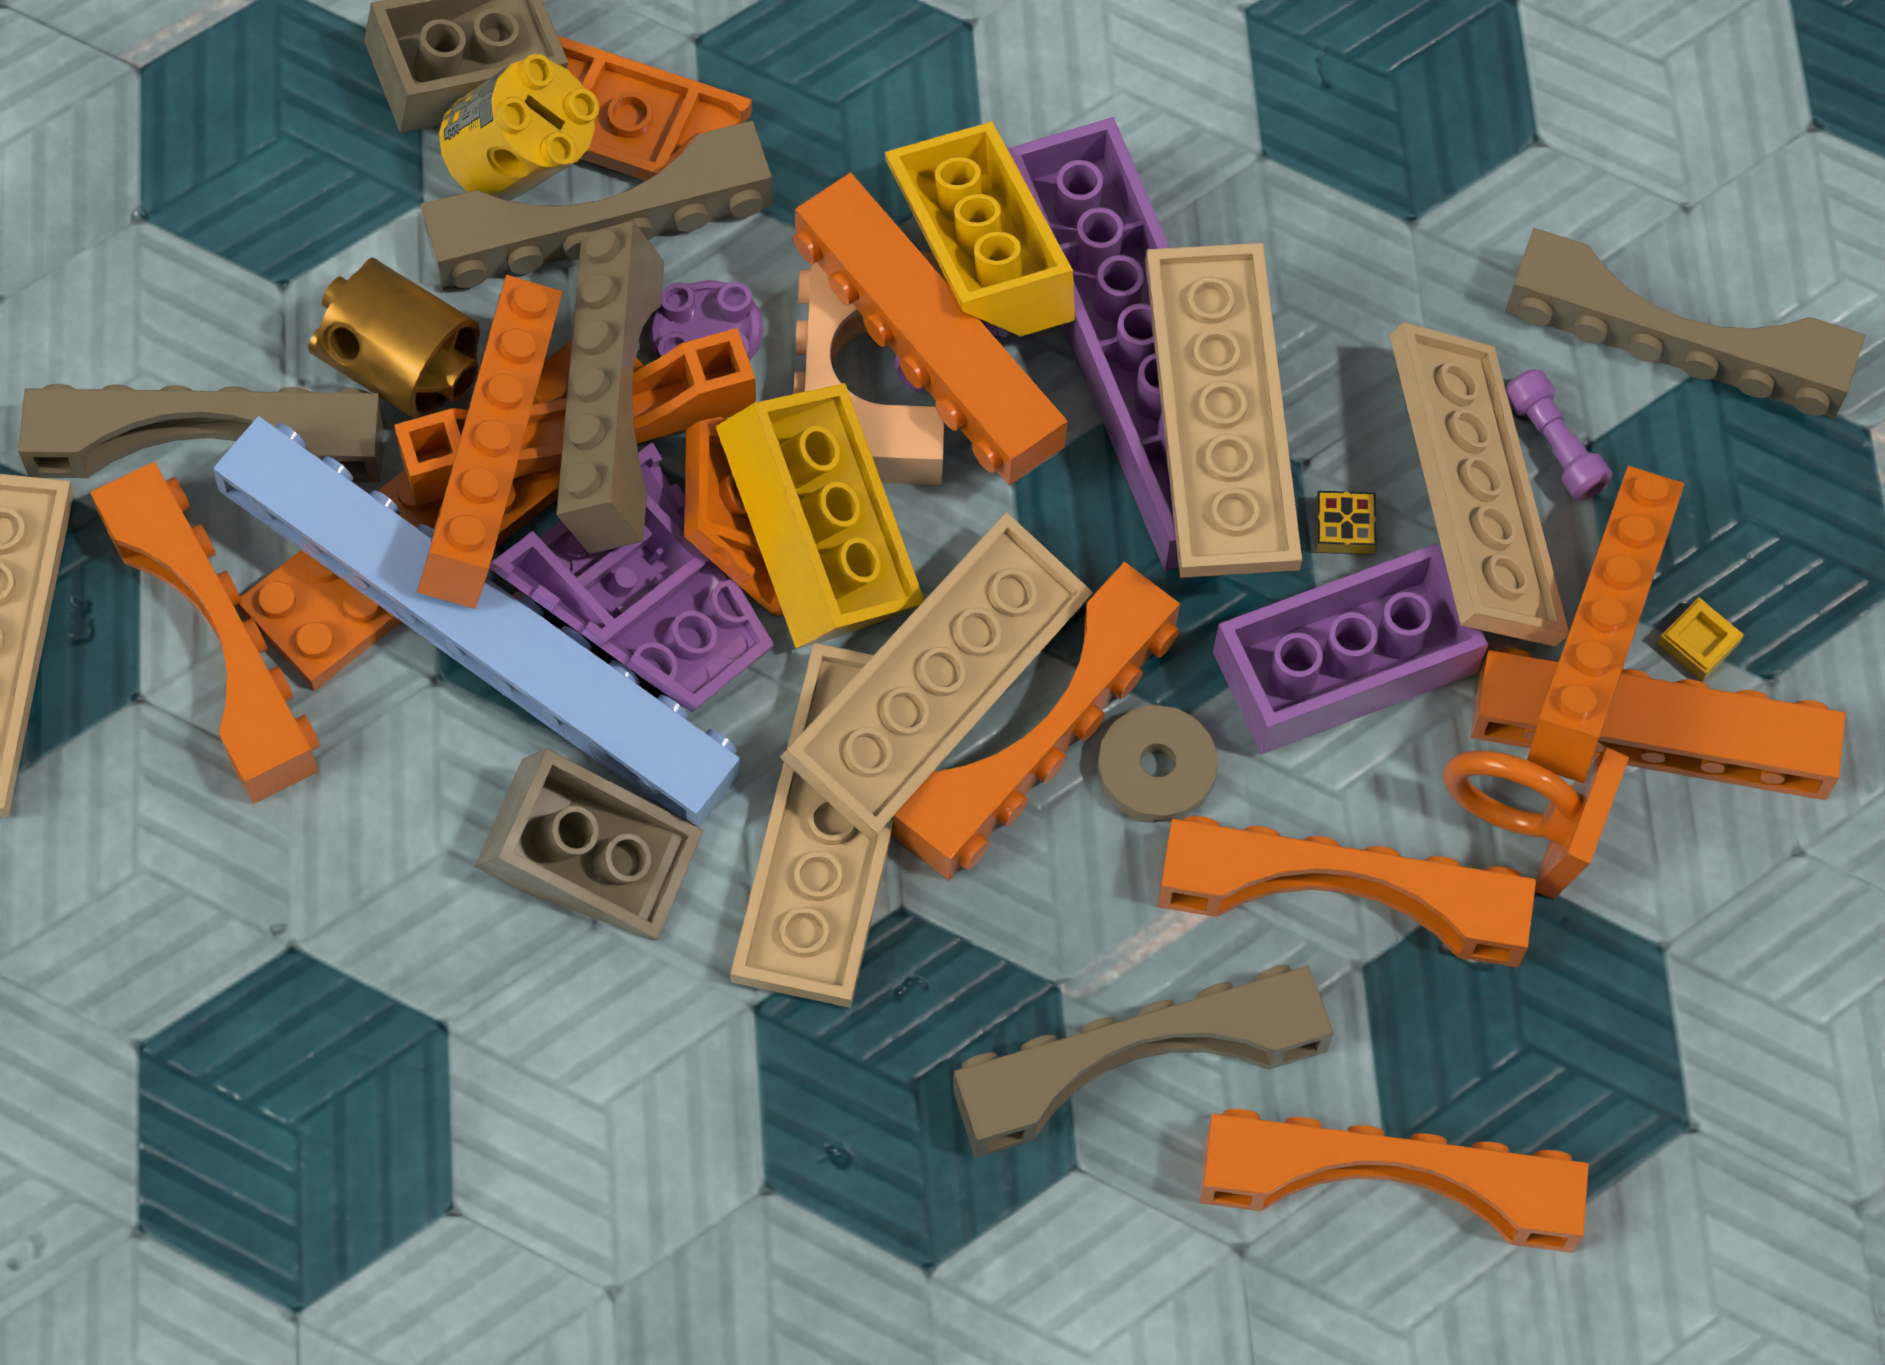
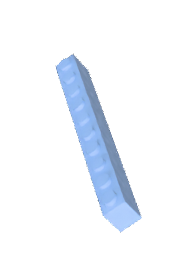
(499, 641)

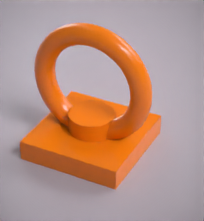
(1570, 820)

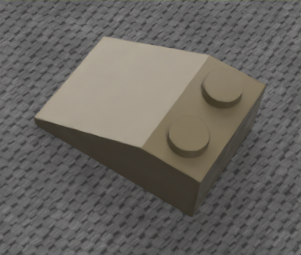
(446, 48)
(588, 845)

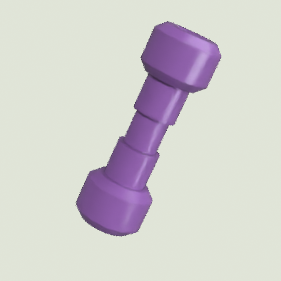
(1583, 472)

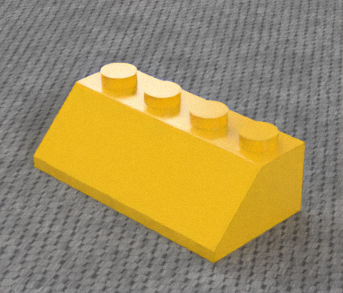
(986, 229)
(819, 514)

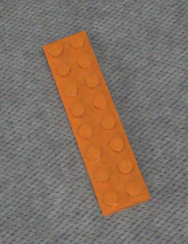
(326, 622)

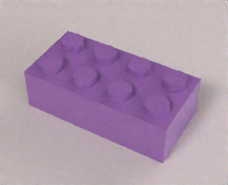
(1347, 649)

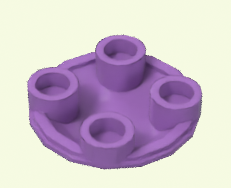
(704, 310)

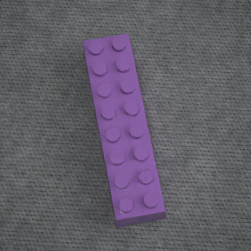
(1104, 229)

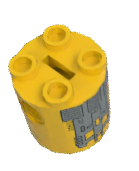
(518, 128)

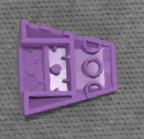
(648, 602)

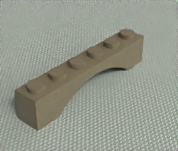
(488, 237)
(1794, 362)
(84, 430)
(600, 465)
(1260, 1022)

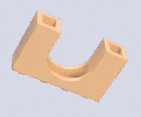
(901, 438)

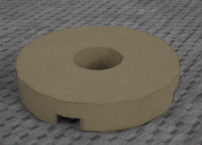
(1165, 732)

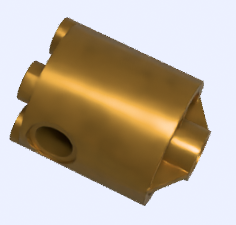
(397, 339)

